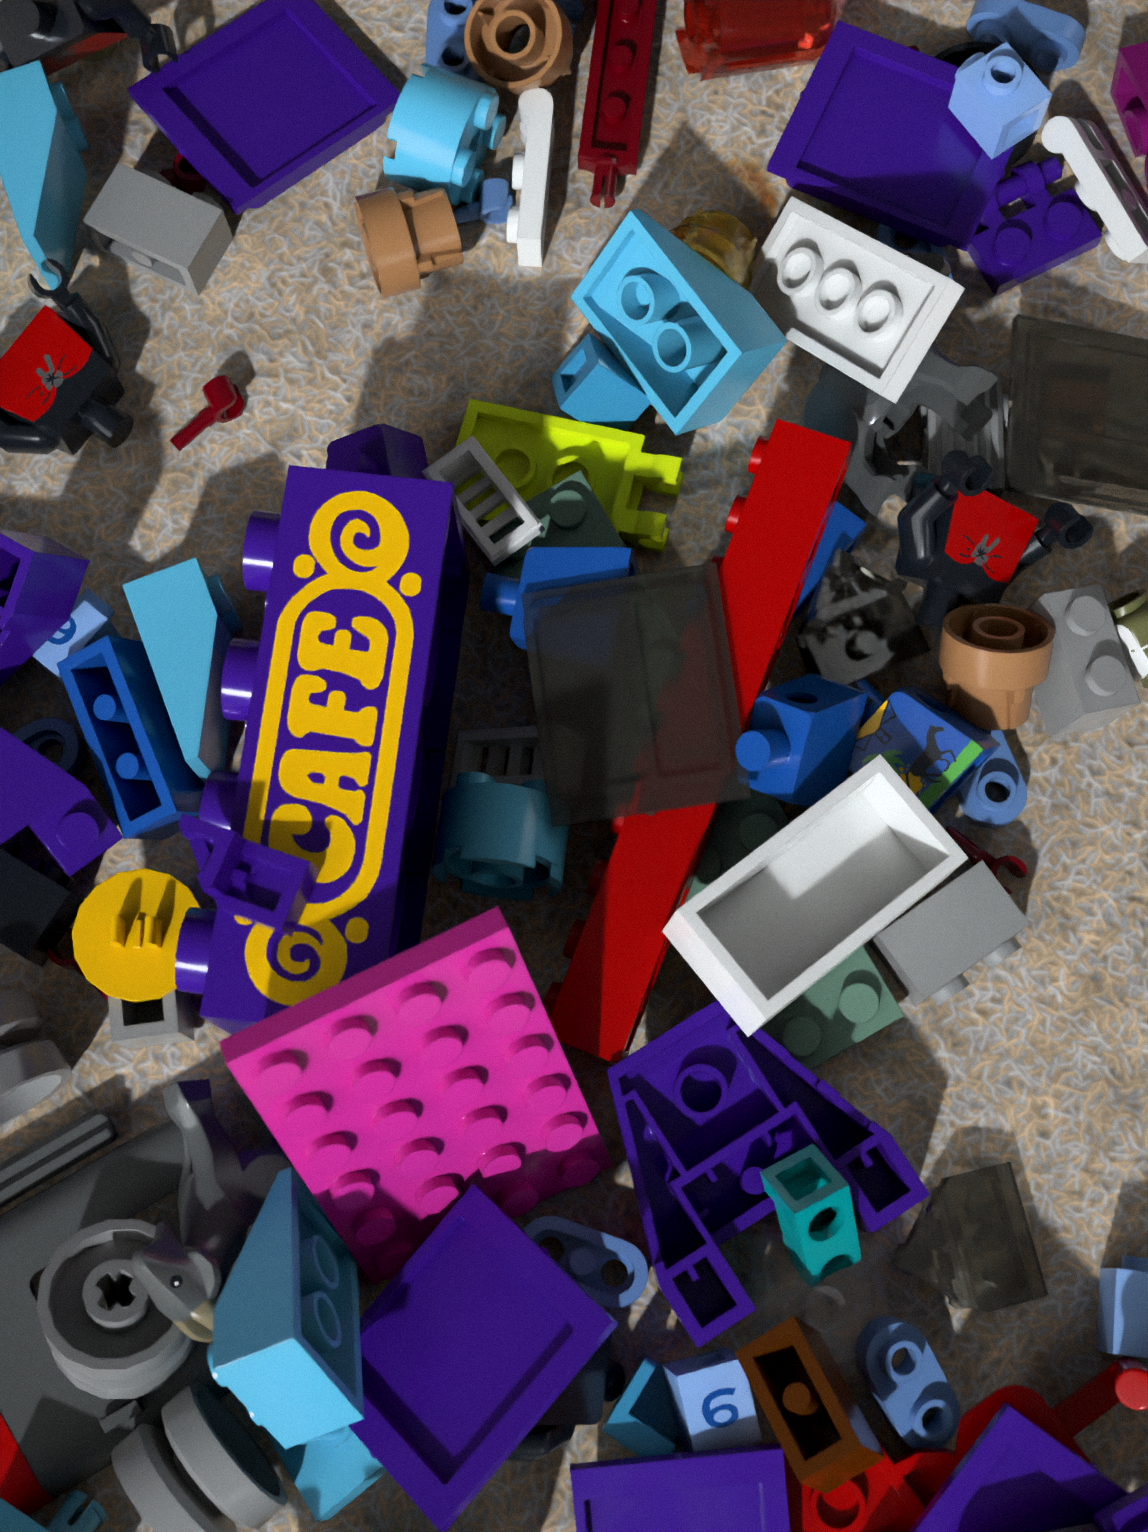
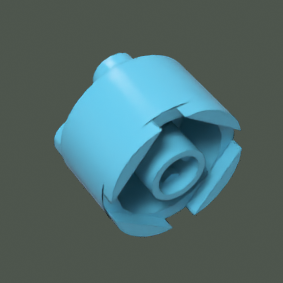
(443, 133)
(499, 838)

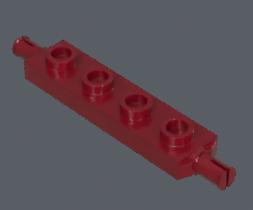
(616, 93)

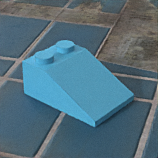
(42, 164)
(676, 323)
(186, 634)
(291, 1320)

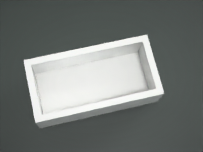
(813, 894)

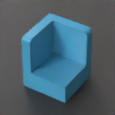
(597, 387)
(643, 1412)

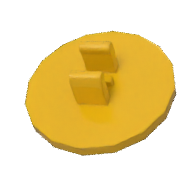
(131, 933)

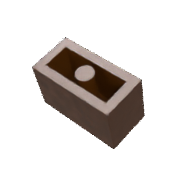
(809, 1405)

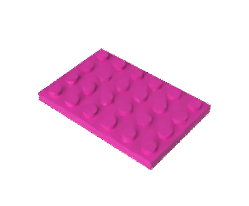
(418, 1088)

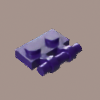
(1036, 239)

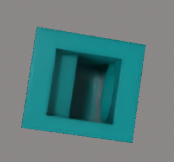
(813, 1214)

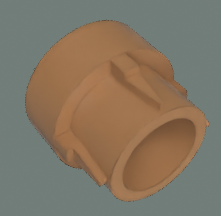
(539, 64)
(407, 236)
(993, 662)

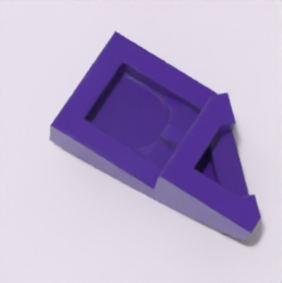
(249, 877)

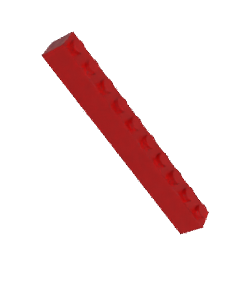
(658, 855)

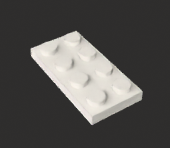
(850, 298)

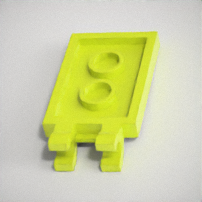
(545, 449)

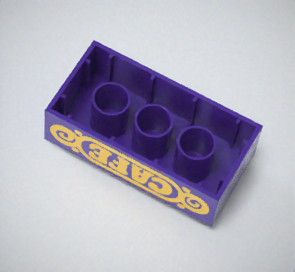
(340, 732)

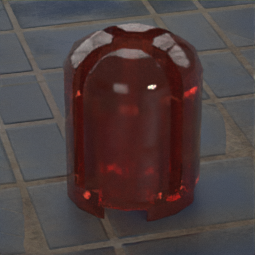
(753, 35)

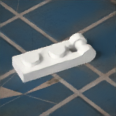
(532, 176)
(1102, 184)

